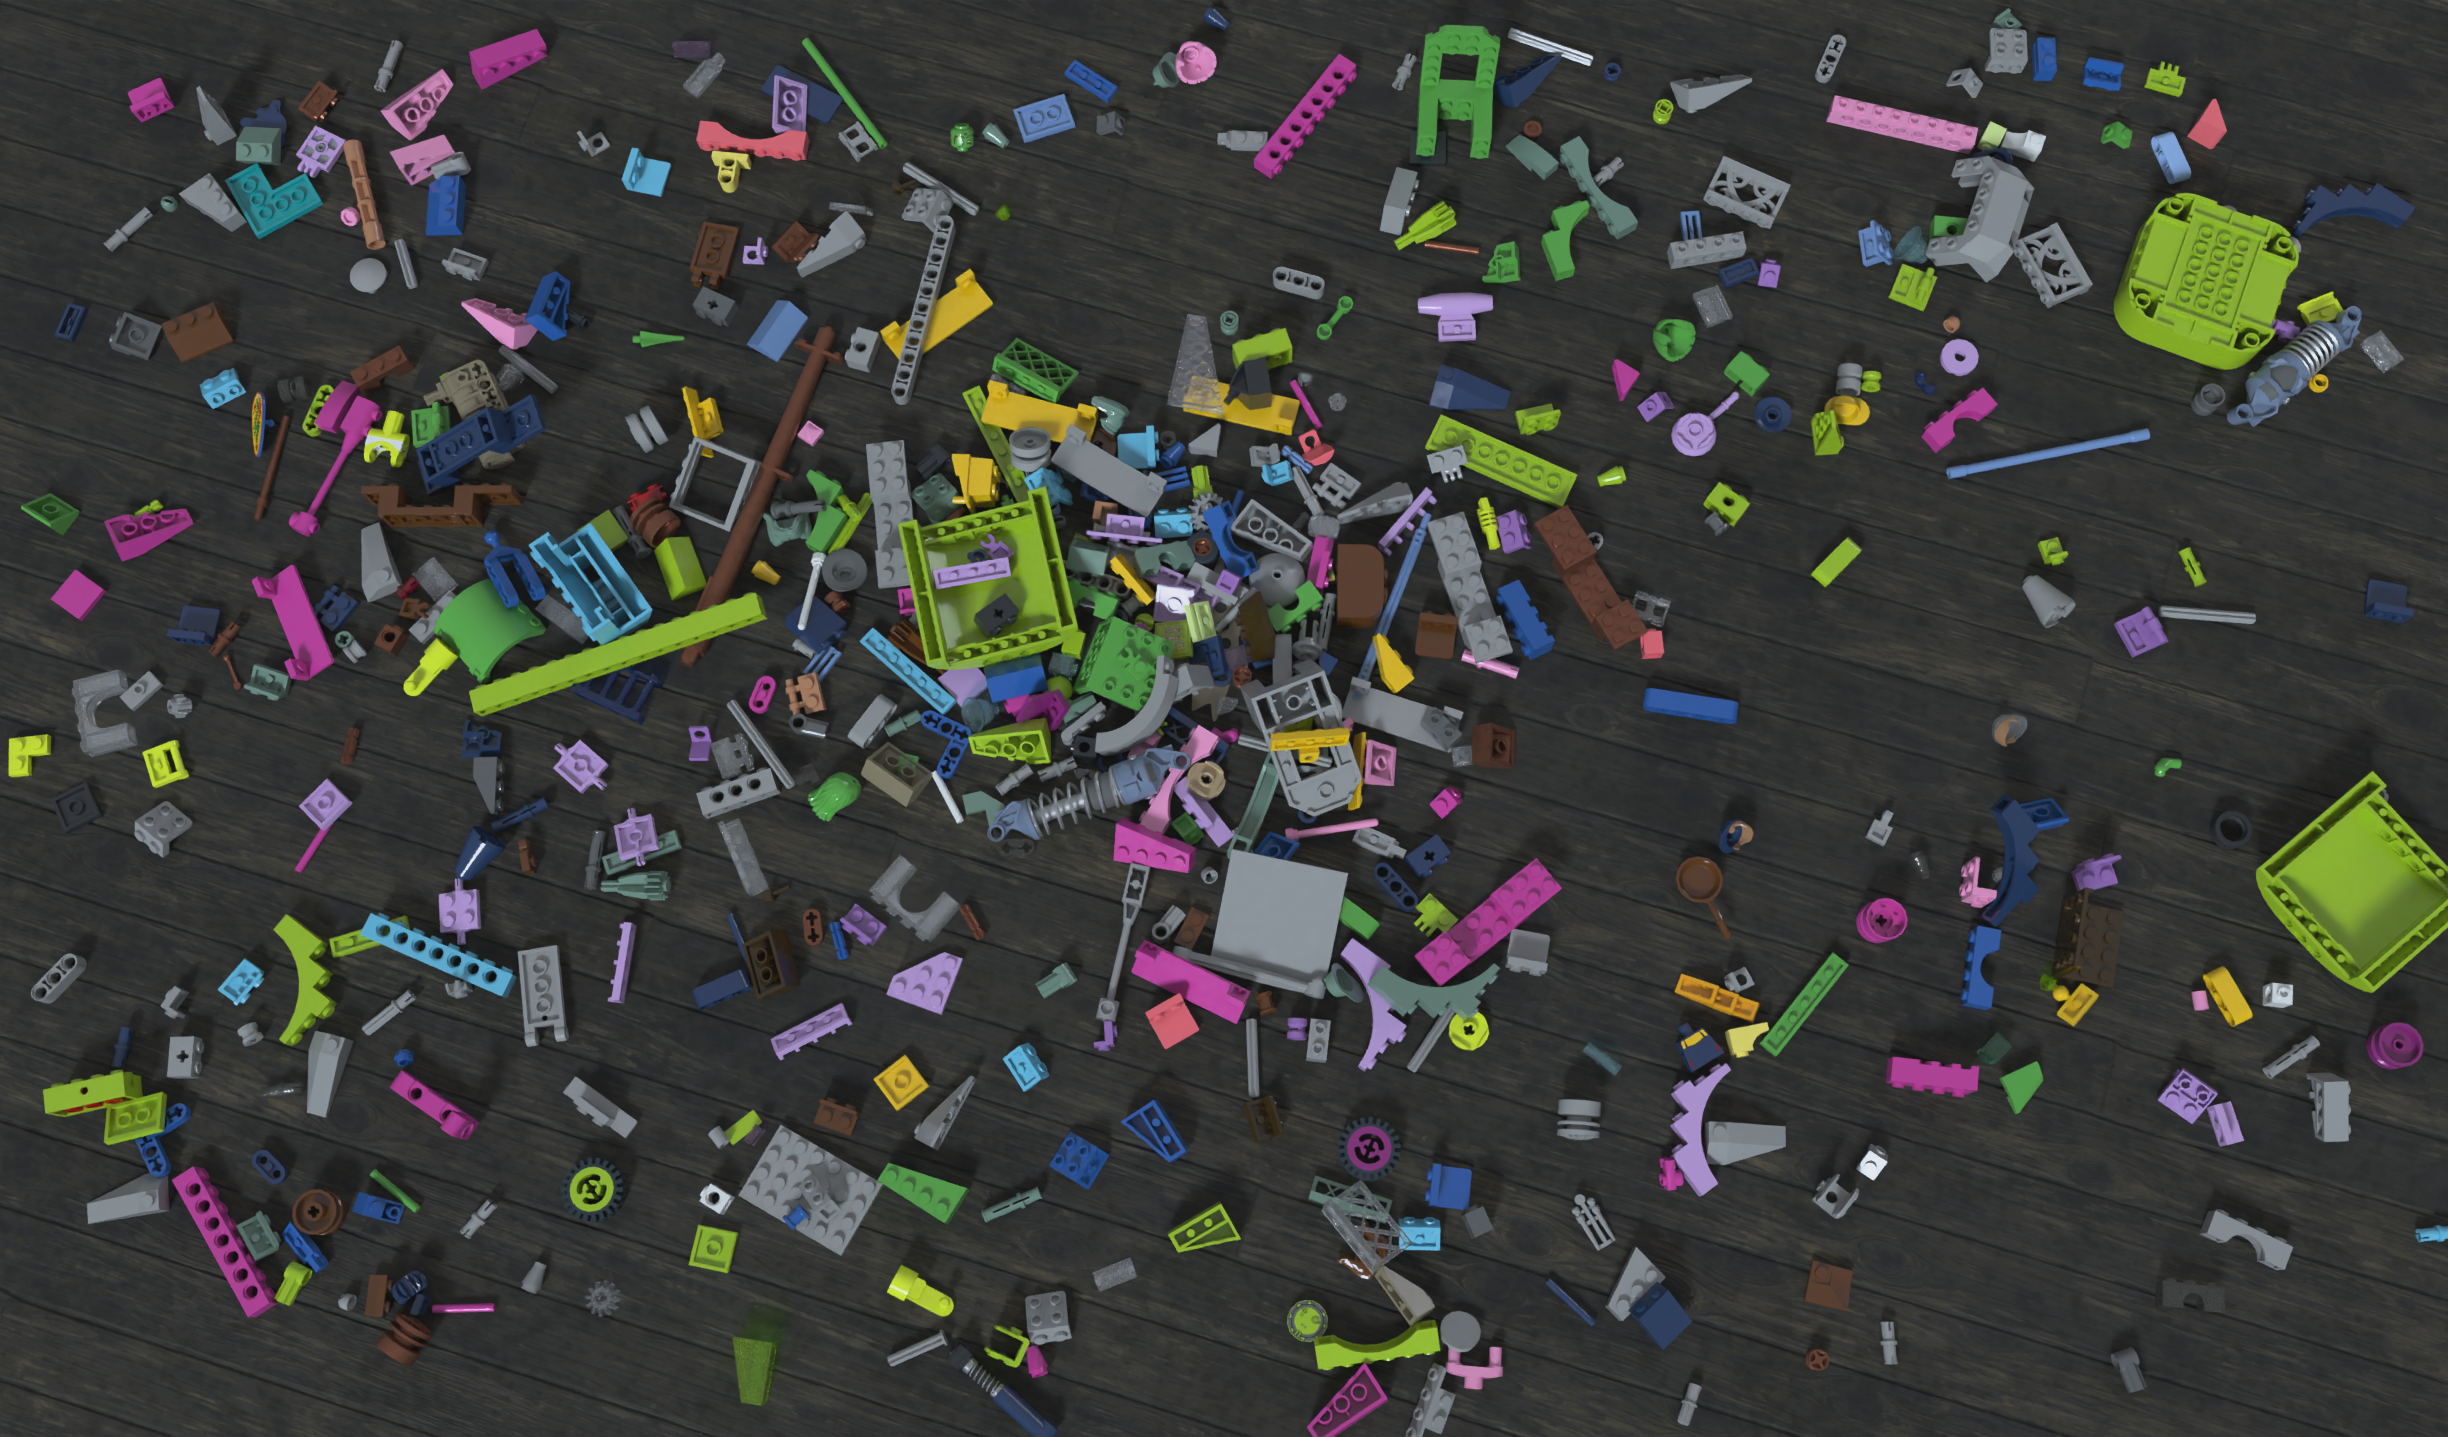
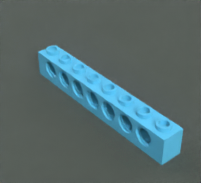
(374, 930)

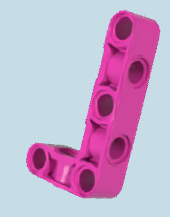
(456, 1124)

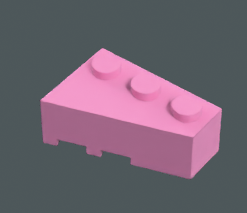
(416, 159)

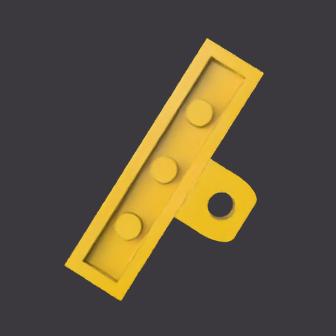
(1309, 741)

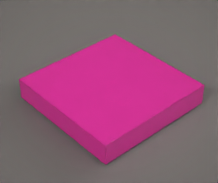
(78, 595)

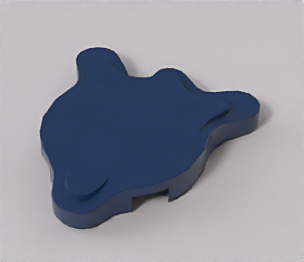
(269, 118)

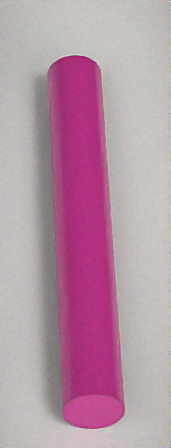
(1305, 403)
(311, 849)
(455, 1308)

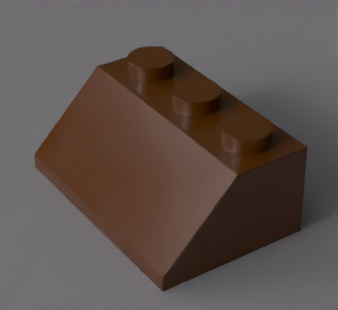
(198, 332)

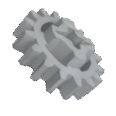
(1200, 505)

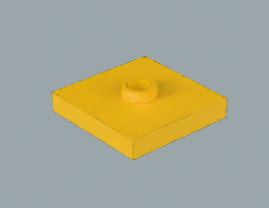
(901, 1082)

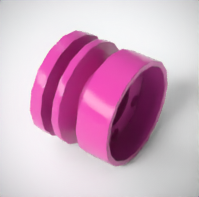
(1892, 919)

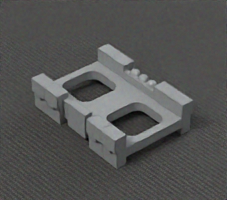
(852, 144)

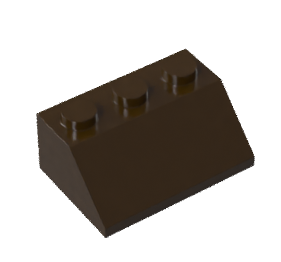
(1256, 628)
(771, 964)

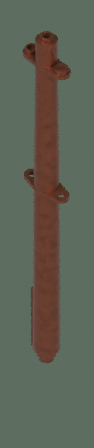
(721, 584)

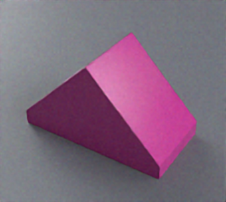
(1624, 378)

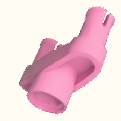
(1475, 1375)

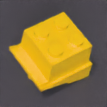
(977, 480)

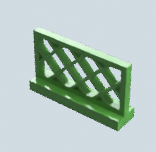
(1029, 378)

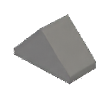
(1207, 443)

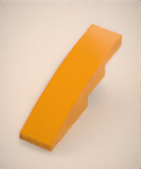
(1717, 998)

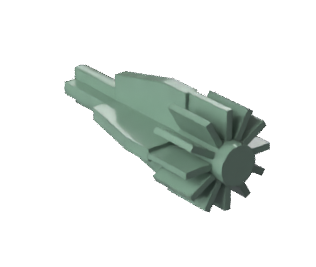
(645, 885)

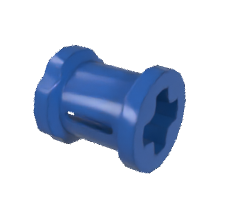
(796, 1216)

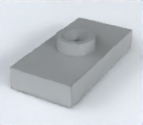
(141, 691)

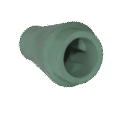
(995, 135)

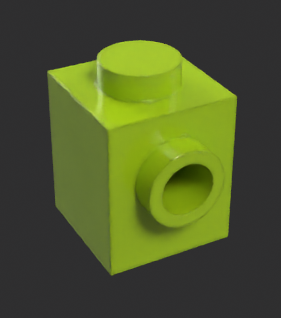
(1074, 645)

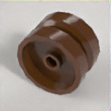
(319, 1212)

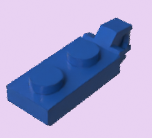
(304, 1247)

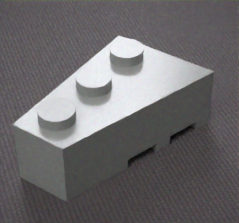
(2331, 1106)

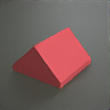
(2209, 126)

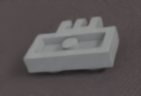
(1448, 462)

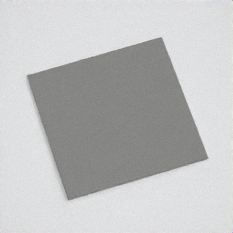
(1279, 915)

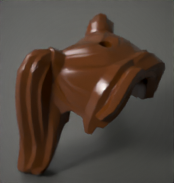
(1356, 1265)

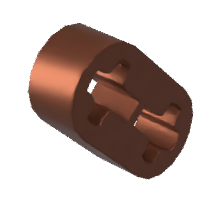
(808, 928)

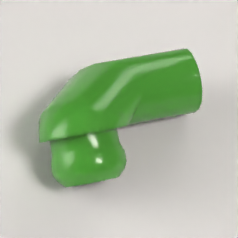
(2164, 764)

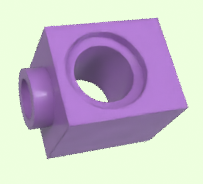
(1228, 582)

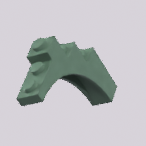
(1404, 994)

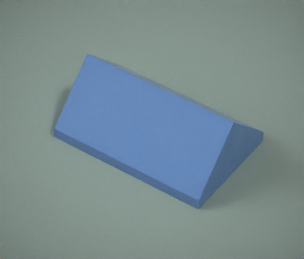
(778, 330)

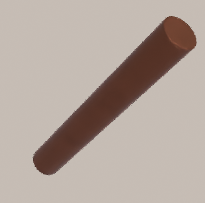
(1451, 247)

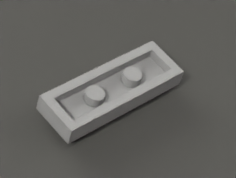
(424, 627)

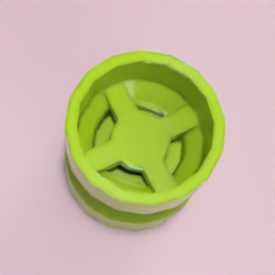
(1660, 115)

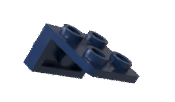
(2387, 601)

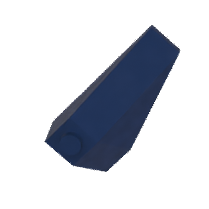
(1520, 85)
(1464, 391)

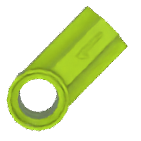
(1201, 481)
(295, 1278)

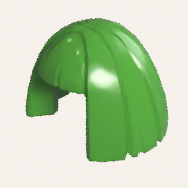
(1673, 338)

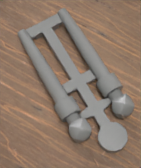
(1580, 1199)

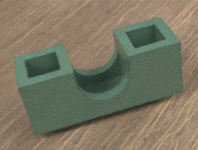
(1176, 554)

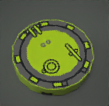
(1307, 1320)

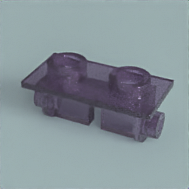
(691, 49)

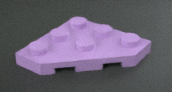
(927, 983)

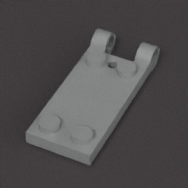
(542, 993)

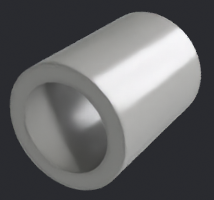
(719, 1137)

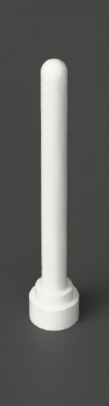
(817, 563)

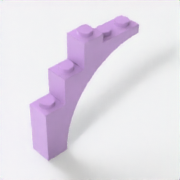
(1384, 1024)
(1687, 1126)

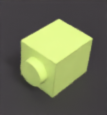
(1991, 137)

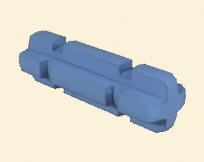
(1296, 459)

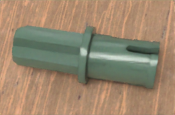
(903, 723)

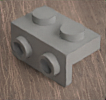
(466, 264)

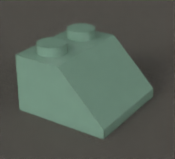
(259, 146)
(1088, 557)

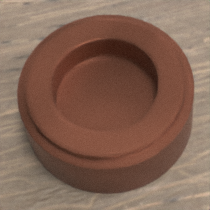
(1532, 130)

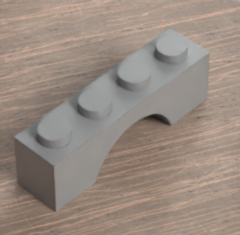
(2269, 1250)

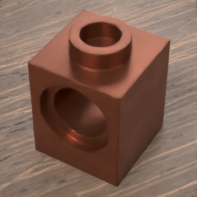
(396, 645)

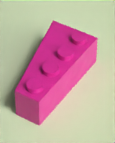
(506, 57)
(1932, 1076)

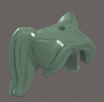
(1115, 413)
(788, 529)

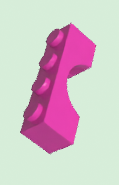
(1975, 407)

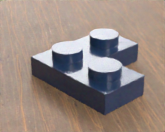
(1213, 653)

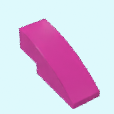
(337, 407)

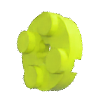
(1470, 1041)

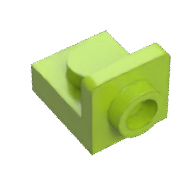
(2052, 551)

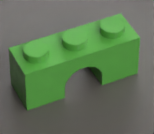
(1308, 600)
(1105, 603)

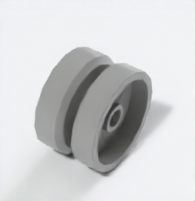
(644, 430)
(1030, 449)

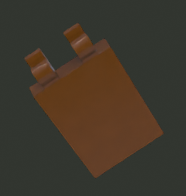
(713, 253)

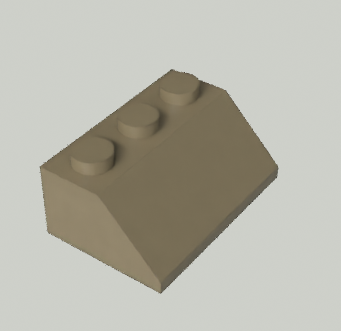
(903, 785)

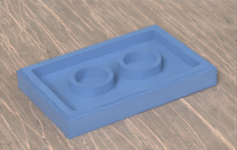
(1044, 118)

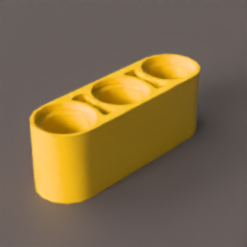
(2227, 996)

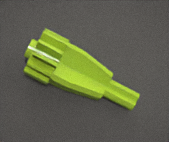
(1428, 225)

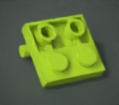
(1913, 286)

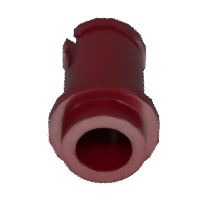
(406, 589)

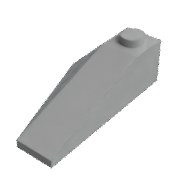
(1699, 94)
(840, 242)
(325, 1067)
(938, 1123)
(1737, 1141)
(137, 1198)

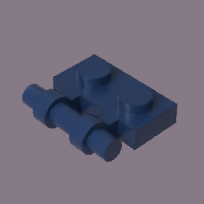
(339, 610)

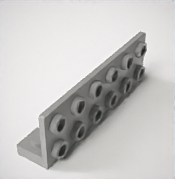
(1108, 473)
(1392, 713)

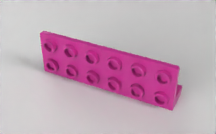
(298, 622)
(1190, 981)

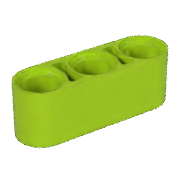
(1836, 562)

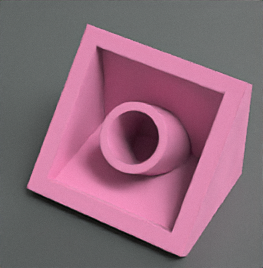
(1379, 764)

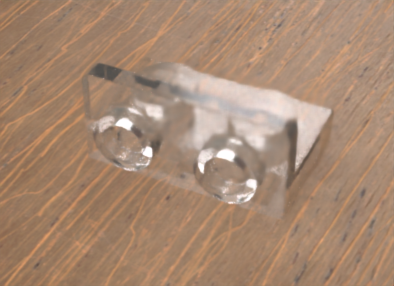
(2381, 351)

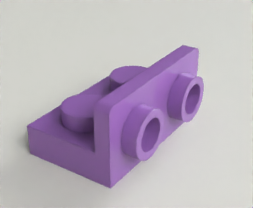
(863, 924)

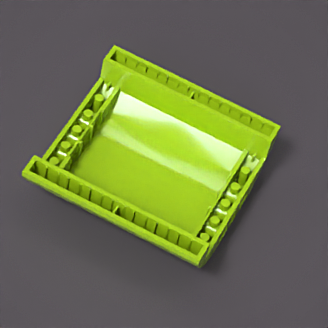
(1035, 586)
(2358, 888)

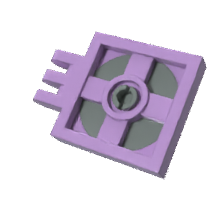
(319, 151)

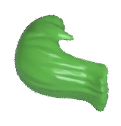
(834, 795)

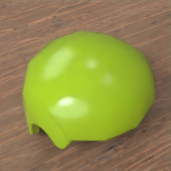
(1062, 684)

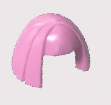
(1195, 62)

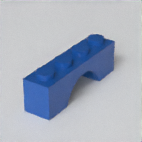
(1220, 521)
(1976, 991)

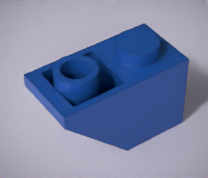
(378, 1208)

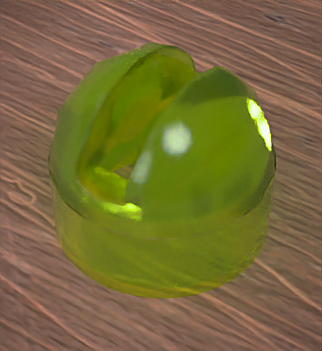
(1003, 213)
(2048, 982)

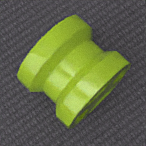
(1871, 381)

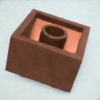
(1493, 746)

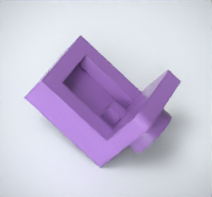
(1769, 273)
(1110, 1034)

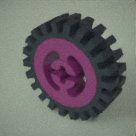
(1387, 1158)

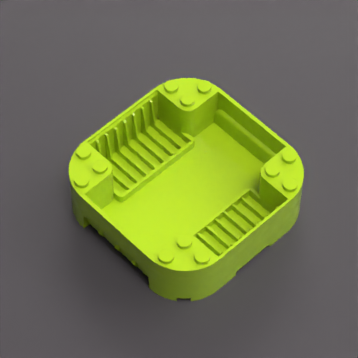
(2205, 281)

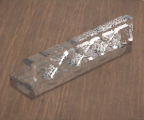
(743, 856)

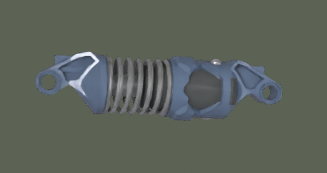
(2290, 369)

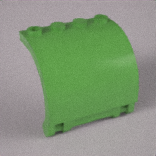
(483, 627)

